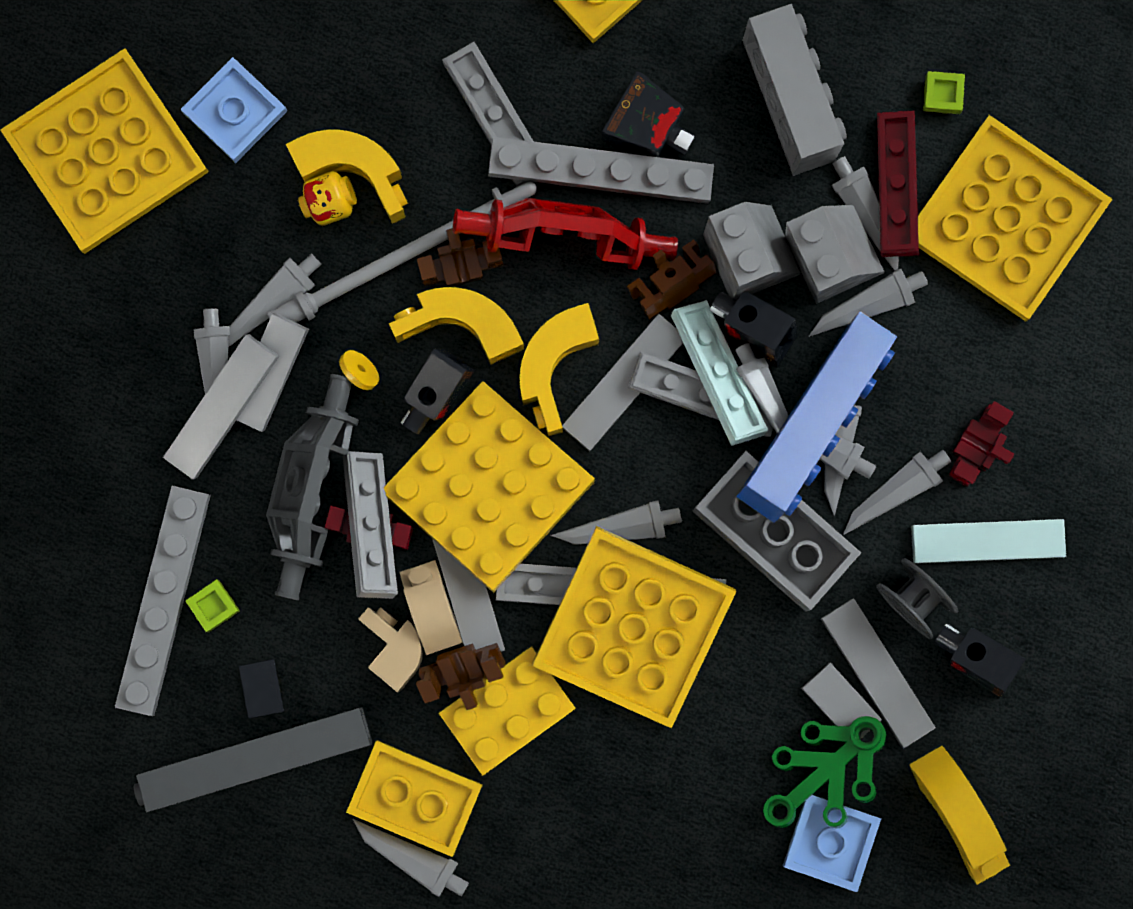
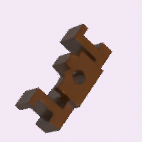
(458, 262)
(673, 289)
(462, 672)

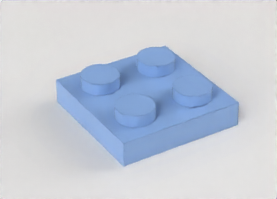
(234, 110)
(828, 852)

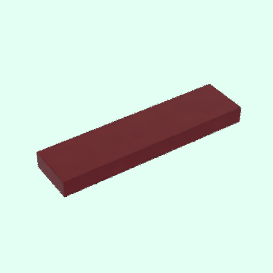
(897, 184)

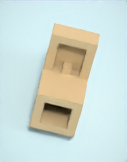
(430, 607)
(403, 651)

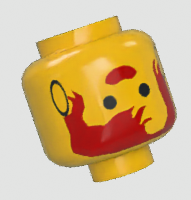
(327, 198)

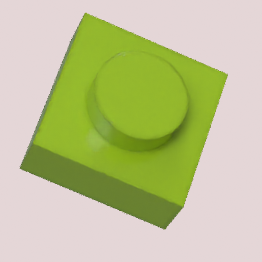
(944, 92)
(212, 606)

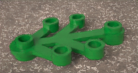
(829, 767)

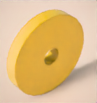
(359, 370)

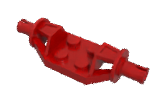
(559, 216)

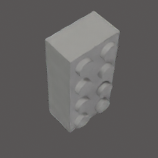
(793, 89)
(795, 552)

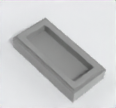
(837, 698)

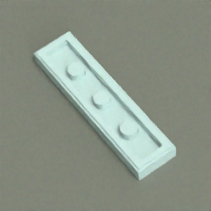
(718, 372)
(988, 541)

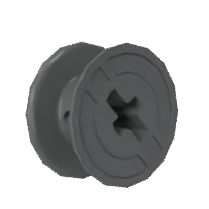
(917, 598)

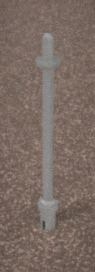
(307, 304)

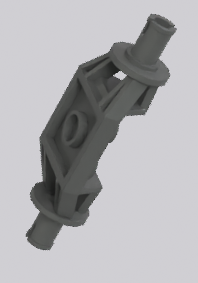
(298, 485)

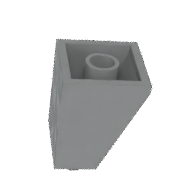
(749, 248)
(832, 250)

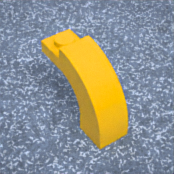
(353, 153)
(466, 309)
(553, 341)
(962, 813)

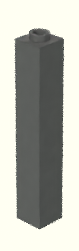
(252, 760)

